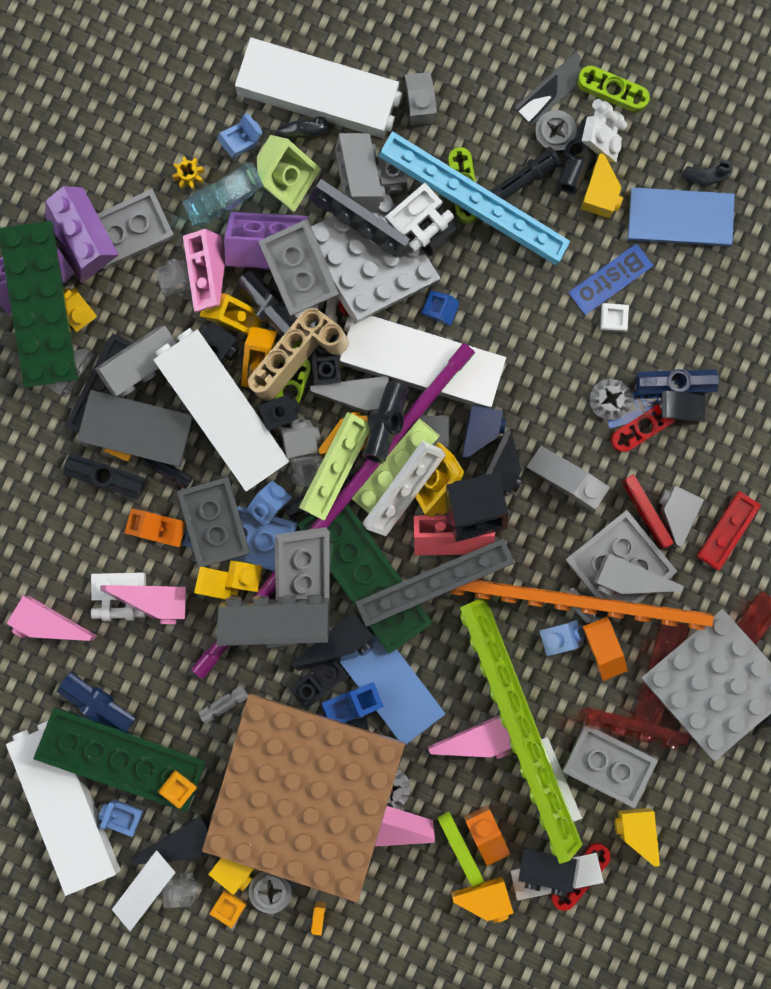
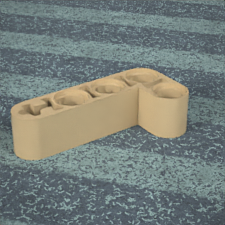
(296, 357)

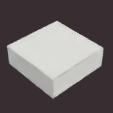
(614, 317)

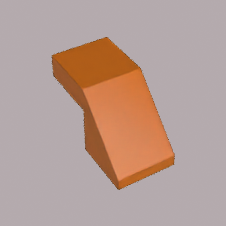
(155, 527)
(605, 648)

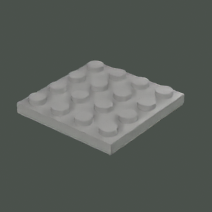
(365, 273)
(715, 685)

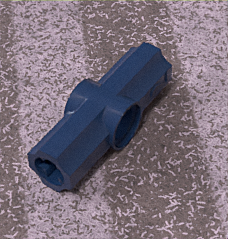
(693, 381)
(95, 703)

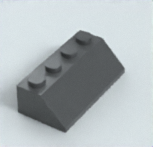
(273, 621)

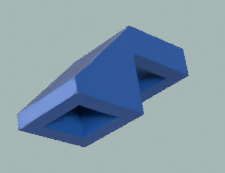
(353, 703)

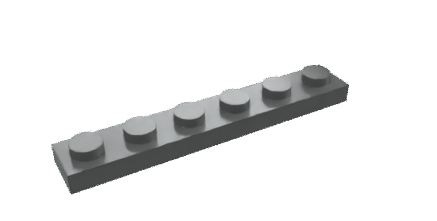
(435, 582)

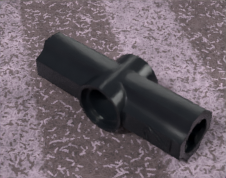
(578, 162)
(266, 301)
(385, 422)
(89, 471)

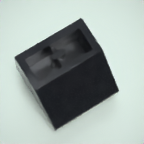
(476, 506)

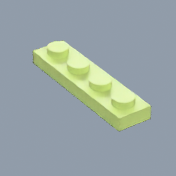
(335, 466)
(385, 474)

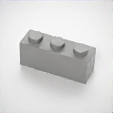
(359, 170)
(134, 362)

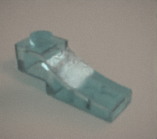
(223, 195)

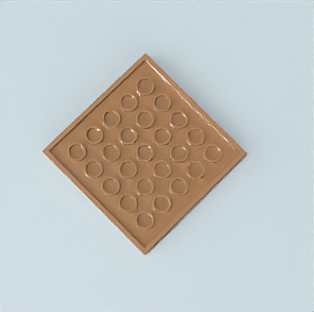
(303, 797)

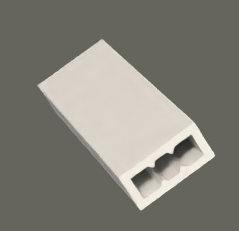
(318, 88)
(417, 359)
(220, 408)
(64, 817)

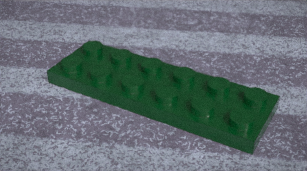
(38, 304)
(365, 571)
(114, 756)

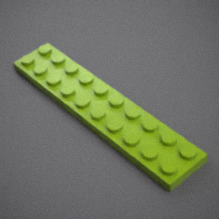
(523, 733)

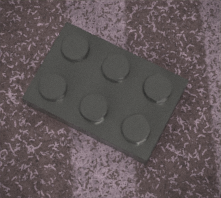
(213, 522)

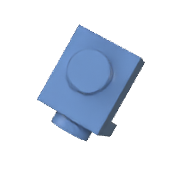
(240, 137)
(268, 503)
(562, 638)
(120, 817)

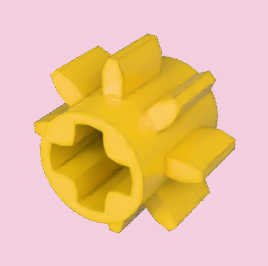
(189, 180)

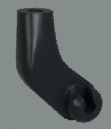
(304, 129)
(708, 176)

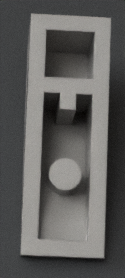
(359, 395)
(568, 478)
(626, 578)

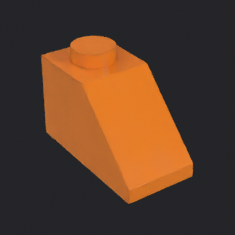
(487, 835)

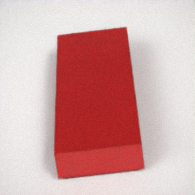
(647, 511)
(728, 530)

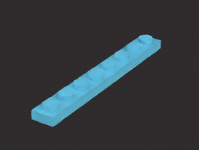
(474, 198)

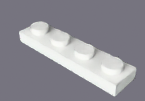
(404, 488)

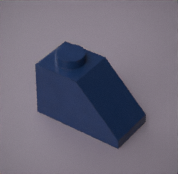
(482, 429)

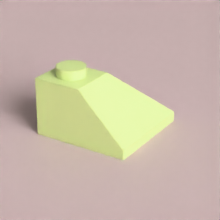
(285, 171)

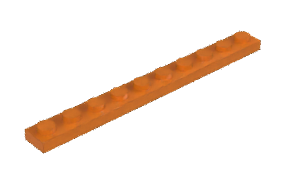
(588, 604)

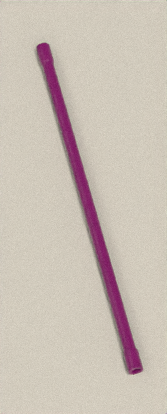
(454, 365)

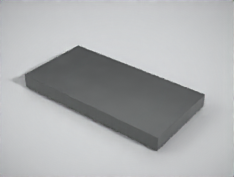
(135, 428)

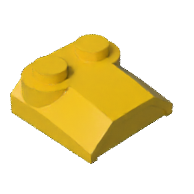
(433, 493)

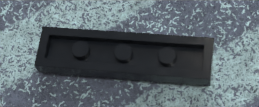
(359, 218)
(114, 345)

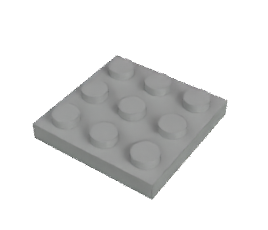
(627, 541)

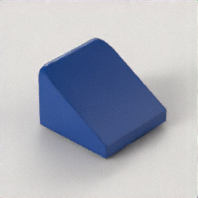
(440, 307)

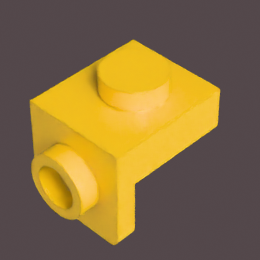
(78, 310)
(244, 576)

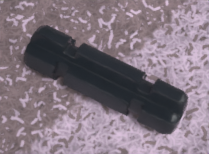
(169, 472)

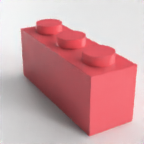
(435, 537)

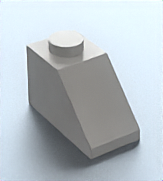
(420, 99)
(678, 513)

